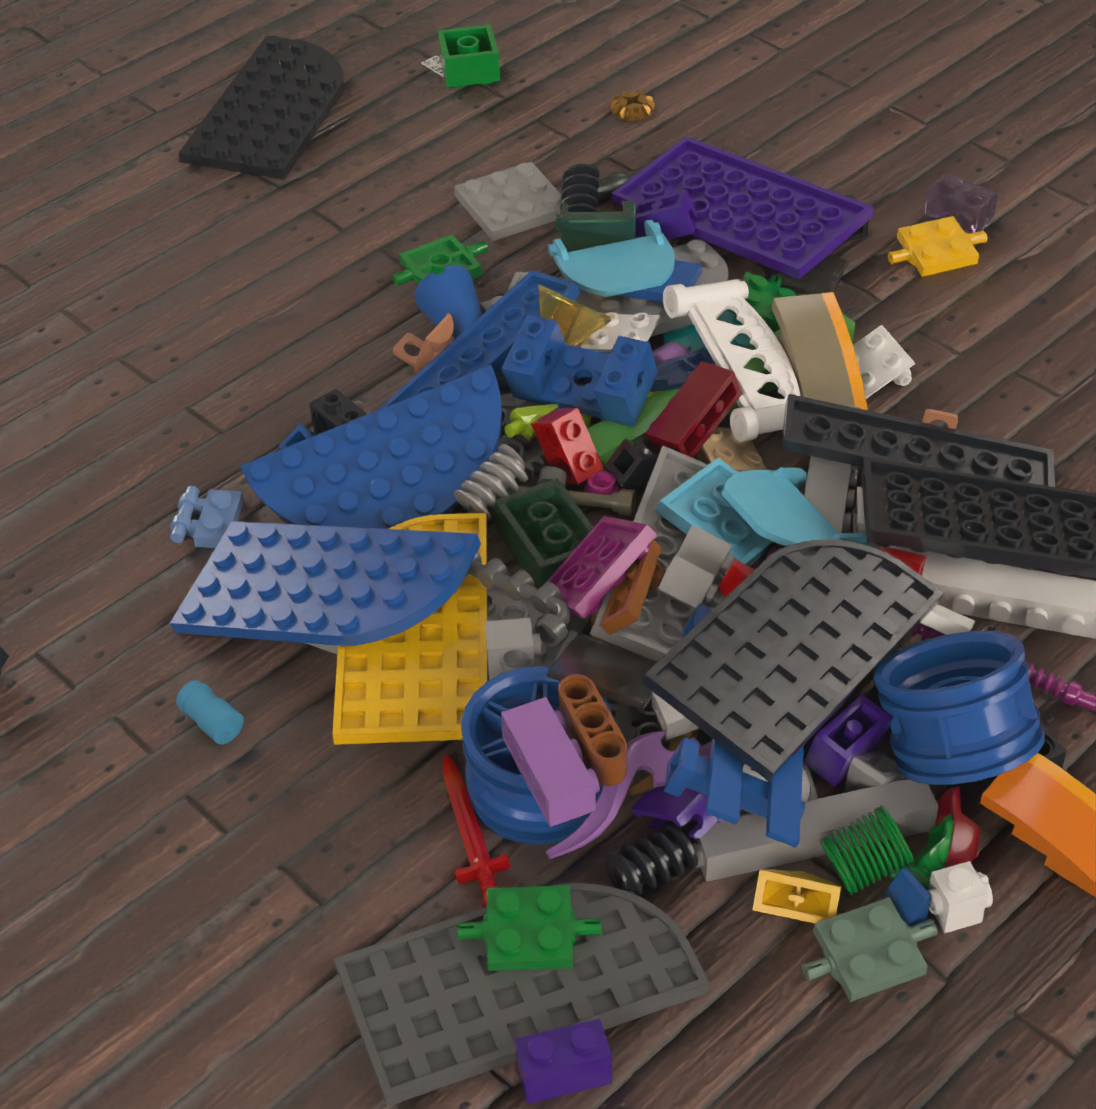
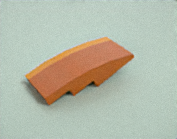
(1050, 815)

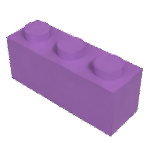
(549, 761)

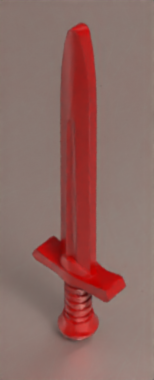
(481, 864)

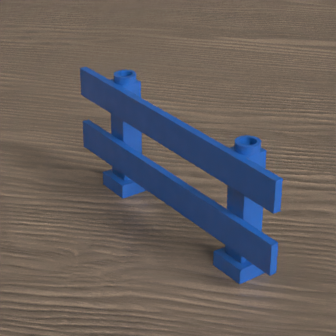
(731, 788)

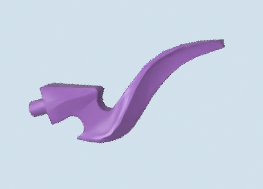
(642, 754)

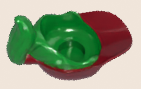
(949, 842)

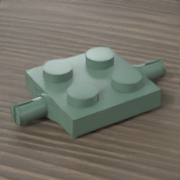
(869, 949)

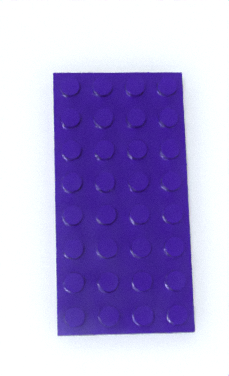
(751, 206)

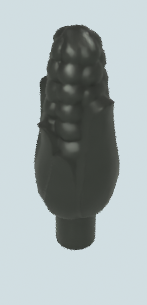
(612, 182)

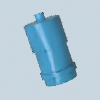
(210, 712)

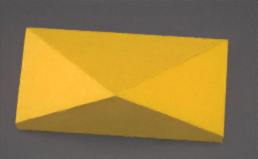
(796, 895)

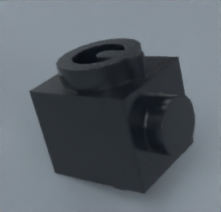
(633, 463)

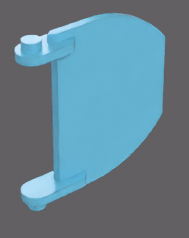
(618, 265)
(778, 509)

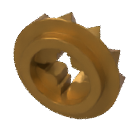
(632, 106)

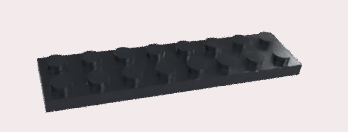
(854, 433)

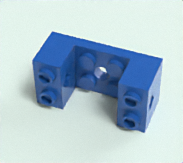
(547, 370)

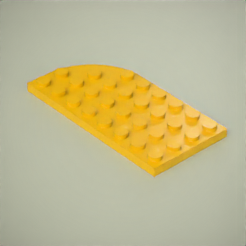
(425, 676)

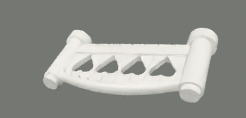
(704, 305)

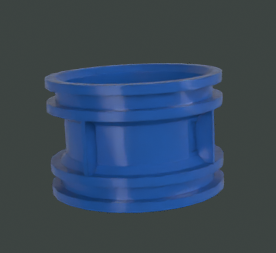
(960, 707)
(492, 776)

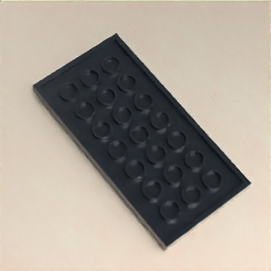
(979, 517)

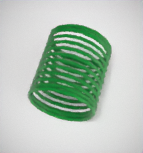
(851, 880)

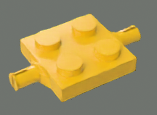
(937, 246)

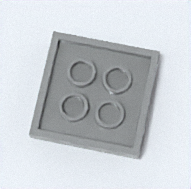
(510, 200)

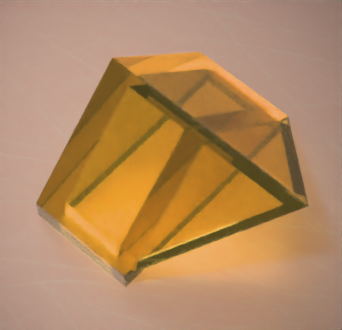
(574, 318)

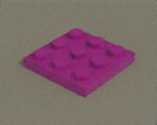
(600, 563)

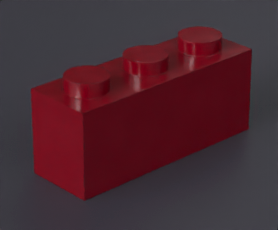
(695, 410)

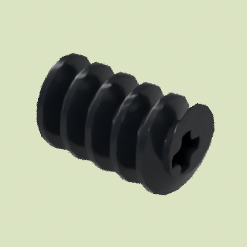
(580, 188)
(650, 858)

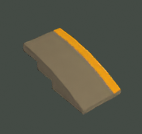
(819, 348)

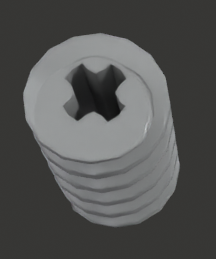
(492, 481)

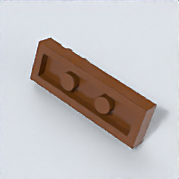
(630, 594)

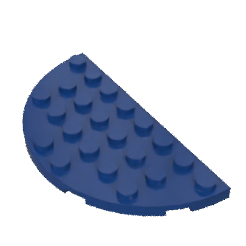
(388, 462)

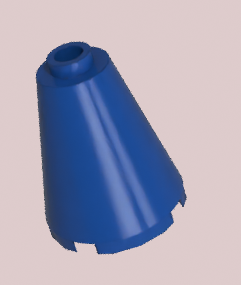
(449, 293)

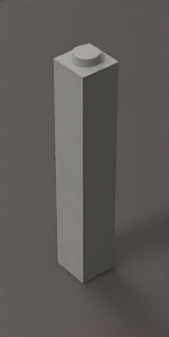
(744, 847)

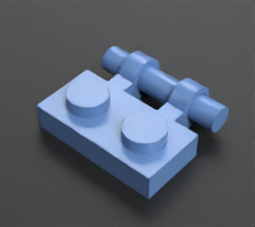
(215, 514)

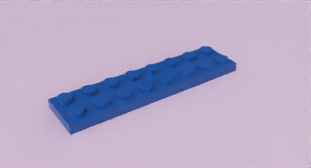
(488, 338)

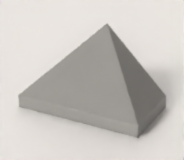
(871, 770)

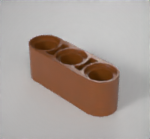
(593, 728)

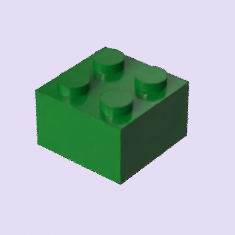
(469, 56)

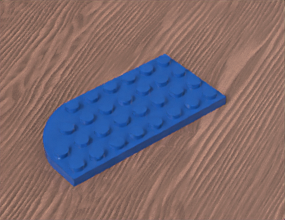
(323, 582)

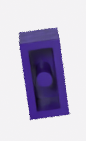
(850, 734)
(563, 1061)

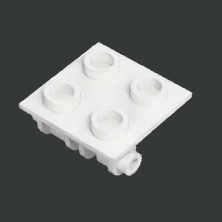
(632, 326)
(882, 361)

